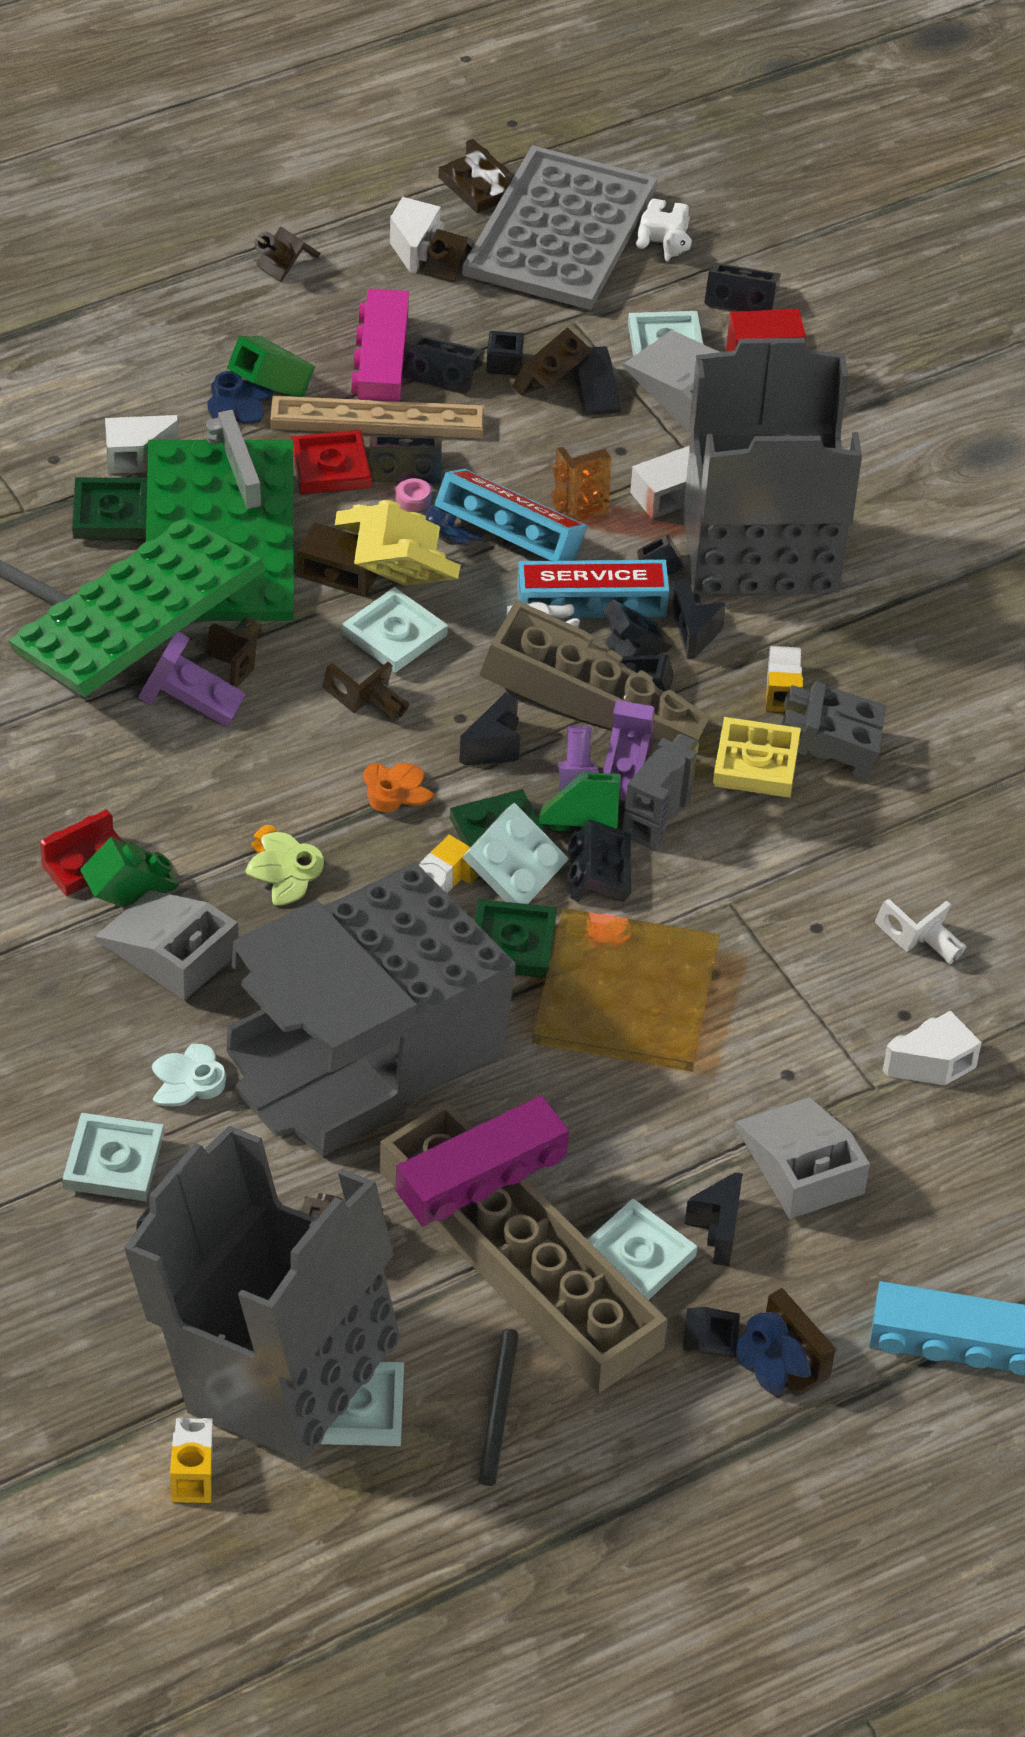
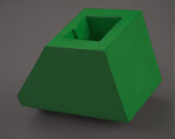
(270, 366)
(584, 798)
(126, 872)

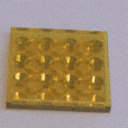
(626, 989)

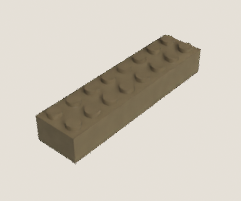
(541, 1265)

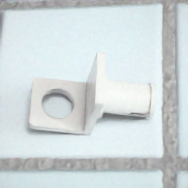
(928, 930)

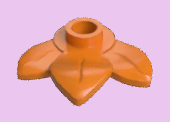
(395, 786)

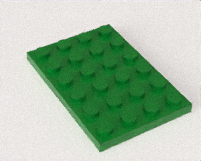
(198, 484)
(136, 606)

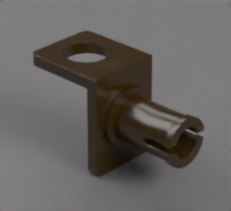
(280, 252)
(446, 254)
(235, 647)
(372, 689)

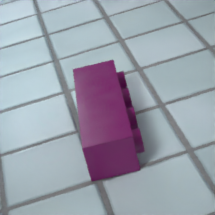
(481, 1161)

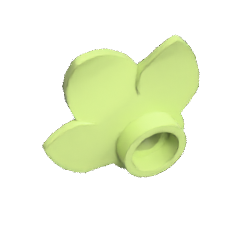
(280, 867)

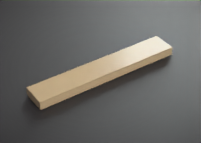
(377, 417)

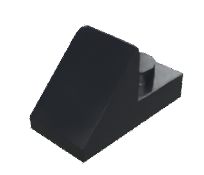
(695, 622)
(633, 632)
(492, 735)
(717, 1210)

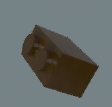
(328, 559)

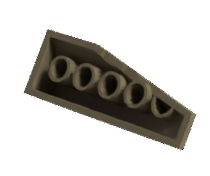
(573, 676)

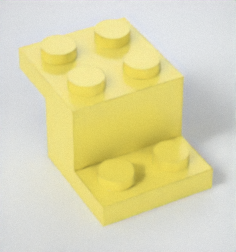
(397, 544)
(756, 757)

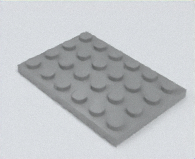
(560, 227)

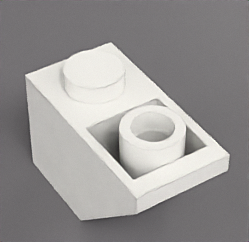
(411, 230)
(129, 438)
(661, 483)
(934, 1052)

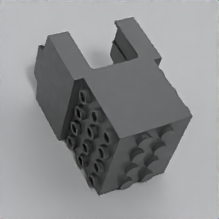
(769, 470)
(365, 1008)
(259, 1302)

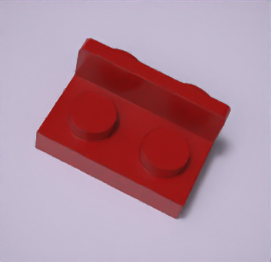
(71, 848)

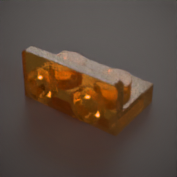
(581, 484)

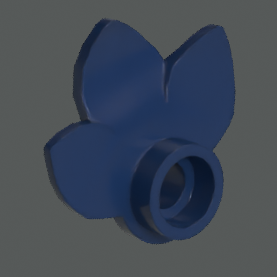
(241, 396)
(448, 528)
(771, 1352)

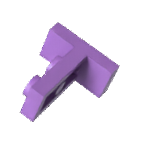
(192, 684)
(629, 742)

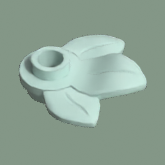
(188, 1076)

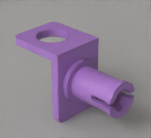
(577, 755)

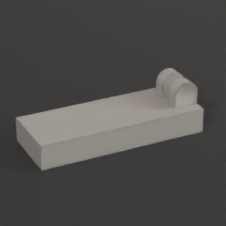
(226, 431)

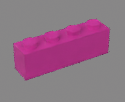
(382, 345)

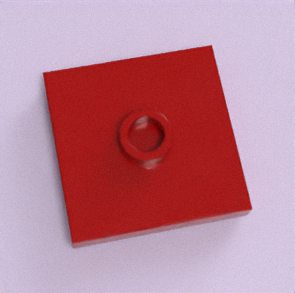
(331, 462)

